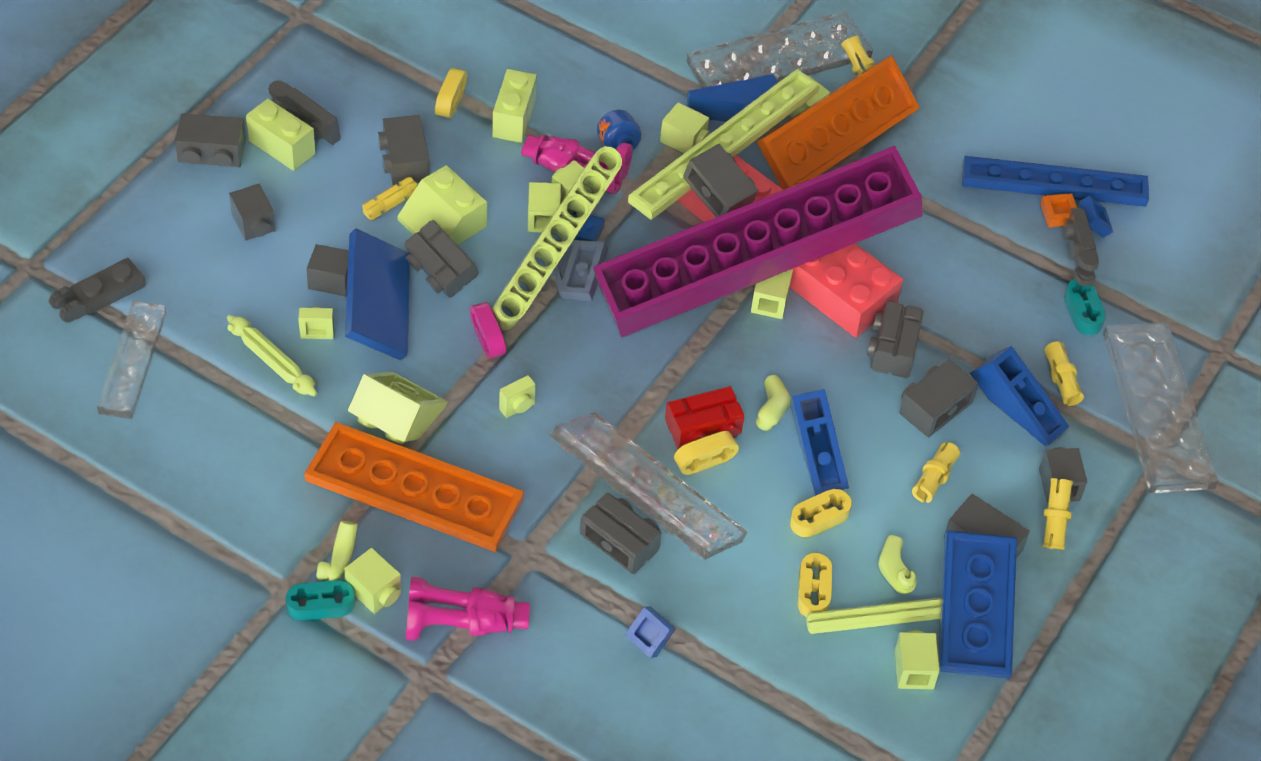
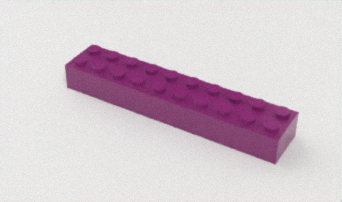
(758, 241)

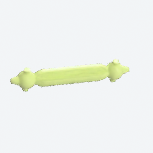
(271, 355)

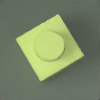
(316, 323)
(517, 396)

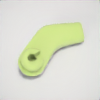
(777, 403)
(341, 553)
(893, 567)

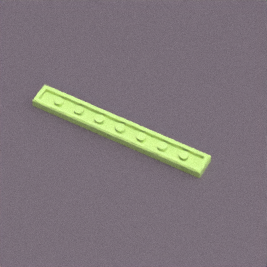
(733, 136)

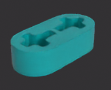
(1078, 308)
(320, 600)

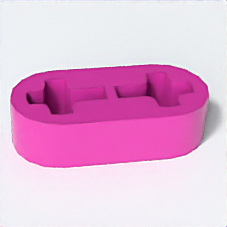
(487, 330)

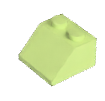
(448, 202)
(395, 406)

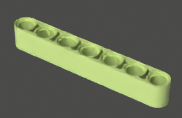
(566, 227)

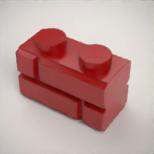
(704, 415)

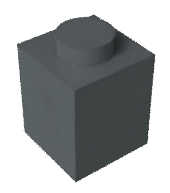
(252, 212)
(328, 270)
(1063, 464)

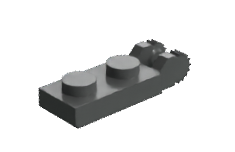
(305, 109)
(1081, 247)
(98, 290)

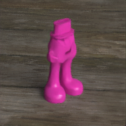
(560, 152)
(483, 612)

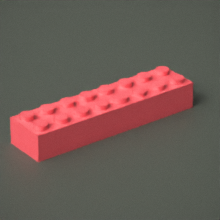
(842, 285)

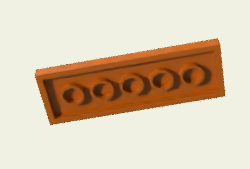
(838, 124)
(415, 486)

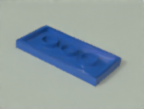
(377, 294)
(977, 604)

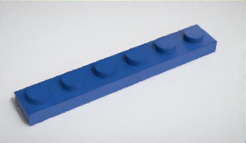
(1055, 180)

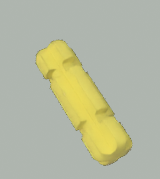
(389, 198)

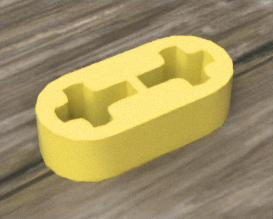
(451, 93)
(706, 452)
(819, 510)
(807, 584)

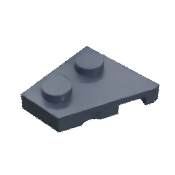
(575, 269)

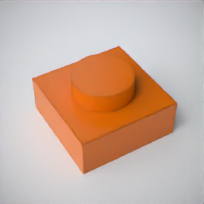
(1057, 208)

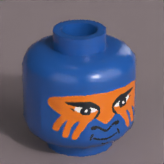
(618, 128)

